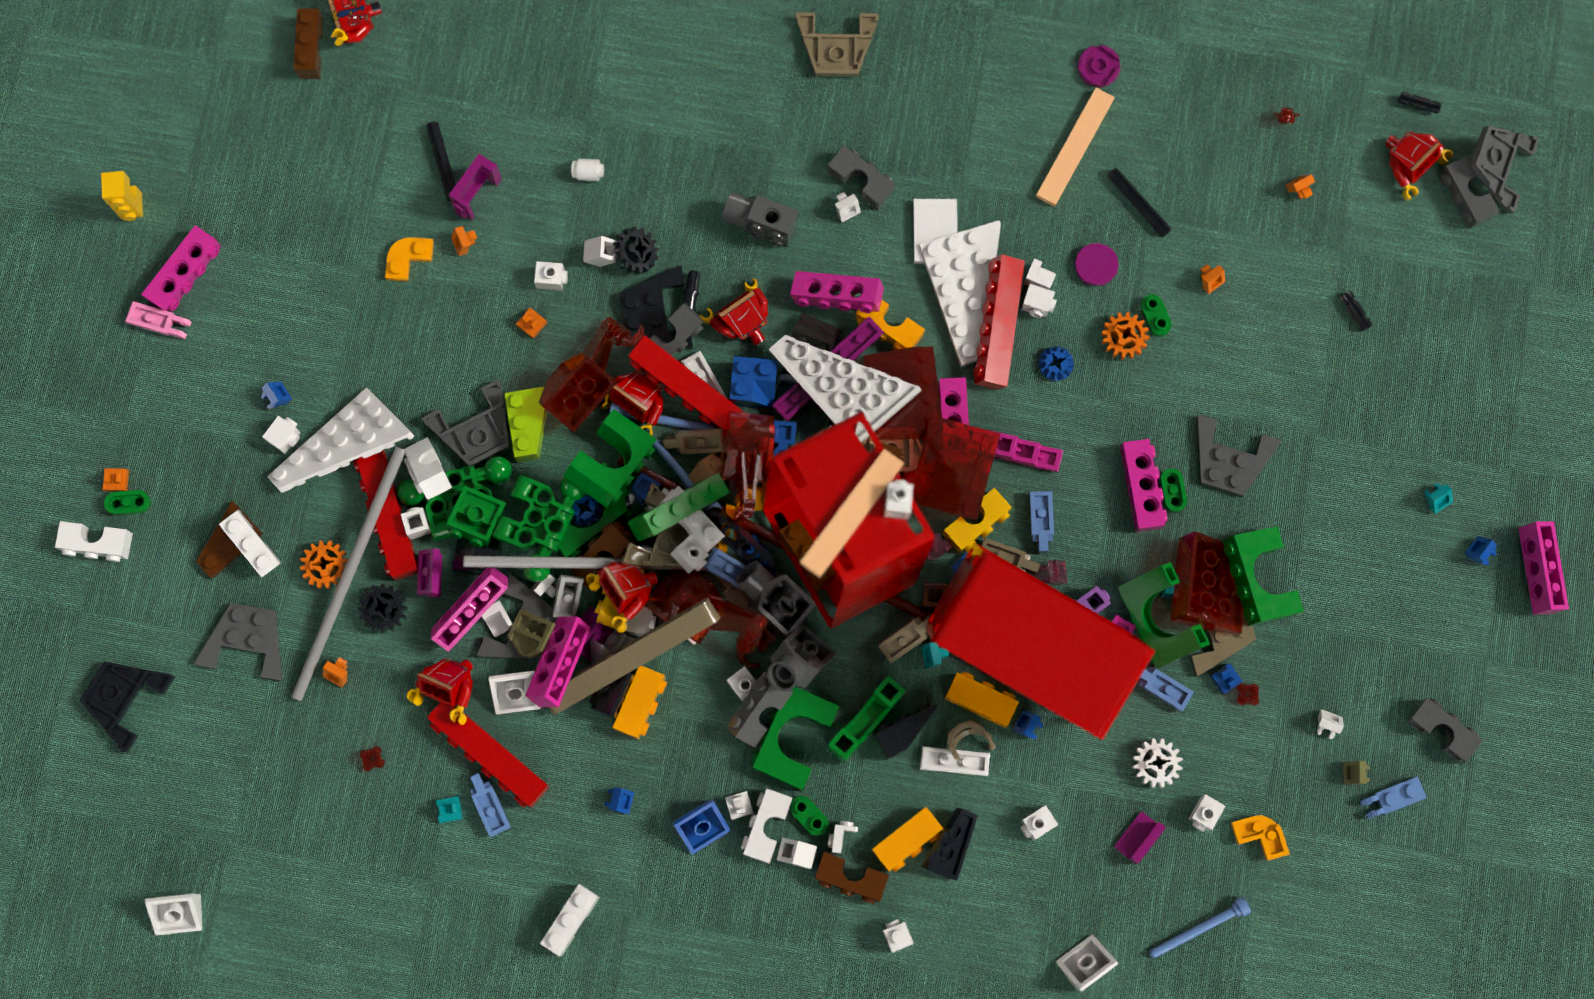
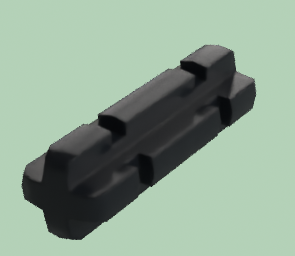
(1419, 102)
(1356, 310)

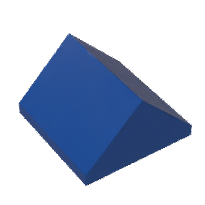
(701, 826)

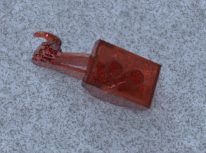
(582, 380)
(747, 457)
(684, 590)

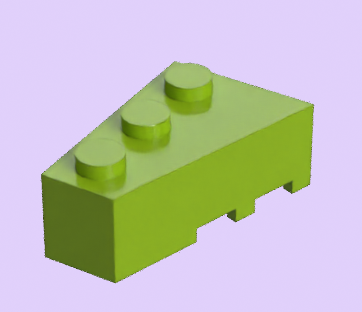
(526, 423)

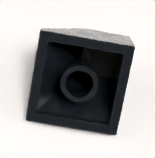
(464, 548)
(611, 697)

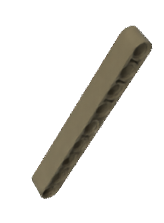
(638, 652)

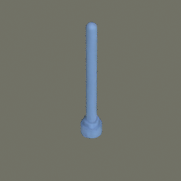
(671, 421)
(679, 471)
(1239, 908)

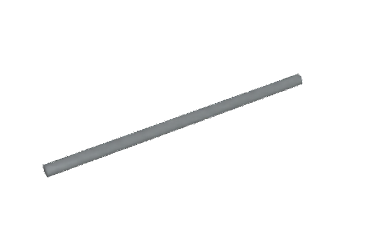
(544, 562)
(348, 574)

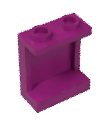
(470, 183)

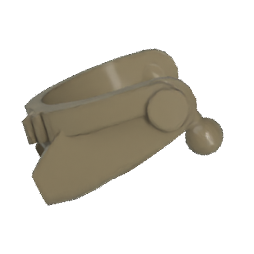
(964, 729)

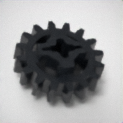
(636, 249)
(391, 605)

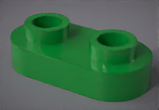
(1155, 314)
(1173, 491)
(128, 502)
(808, 816)

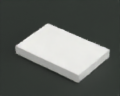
(932, 221)

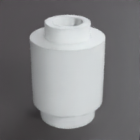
(587, 169)

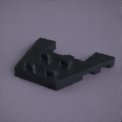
(645, 306)
(113, 693)

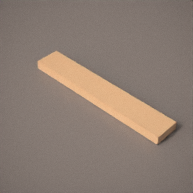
(1075, 147)
(851, 513)

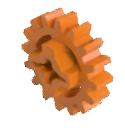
(1133, 340)
(315, 566)

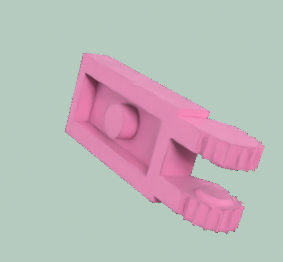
(155, 320)

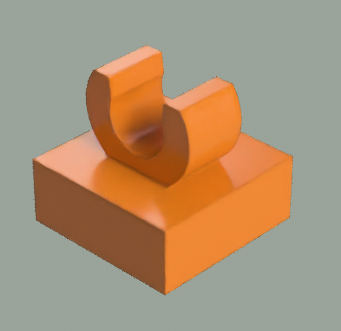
(1301, 186)
(463, 240)
(1212, 277)
(531, 323)
(115, 479)
(336, 673)

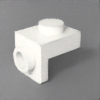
(836, 839)

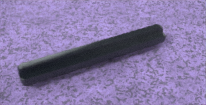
(441, 157)
(1139, 202)

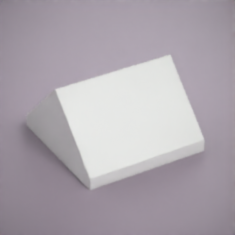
(510, 692)
(175, 913)
(1086, 963)

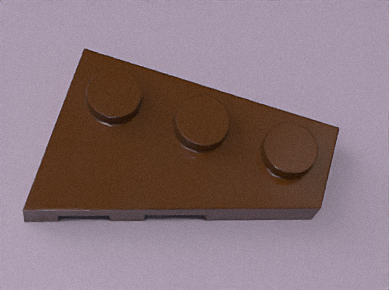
(220, 548)

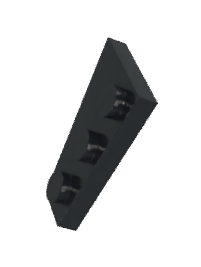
(951, 846)

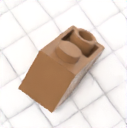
(707, 467)

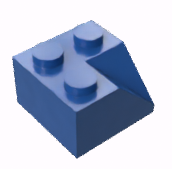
(753, 382)

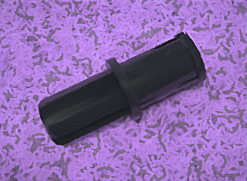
(691, 292)

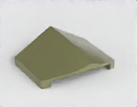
(530, 633)

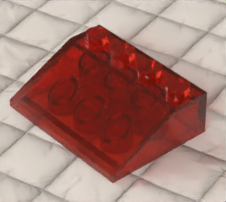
(918, 368)
(954, 467)
(1206, 586)

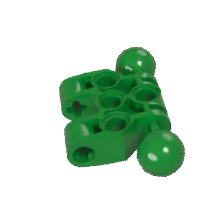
(496, 470)
(510, 531)

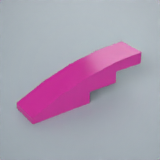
(1028, 453)

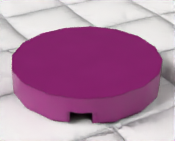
(1099, 66)
(1096, 264)

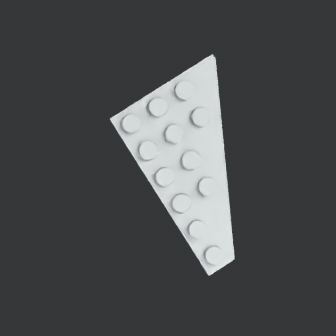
(959, 279)
(843, 385)
(355, 432)

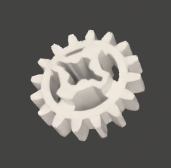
(1155, 752)

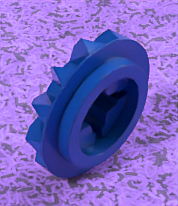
(1052, 372)
(586, 518)

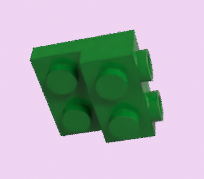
(475, 517)

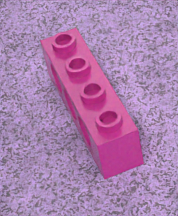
(182, 258)
(807, 282)
(955, 389)
(1143, 519)
(1543, 568)
(469, 608)
(558, 661)

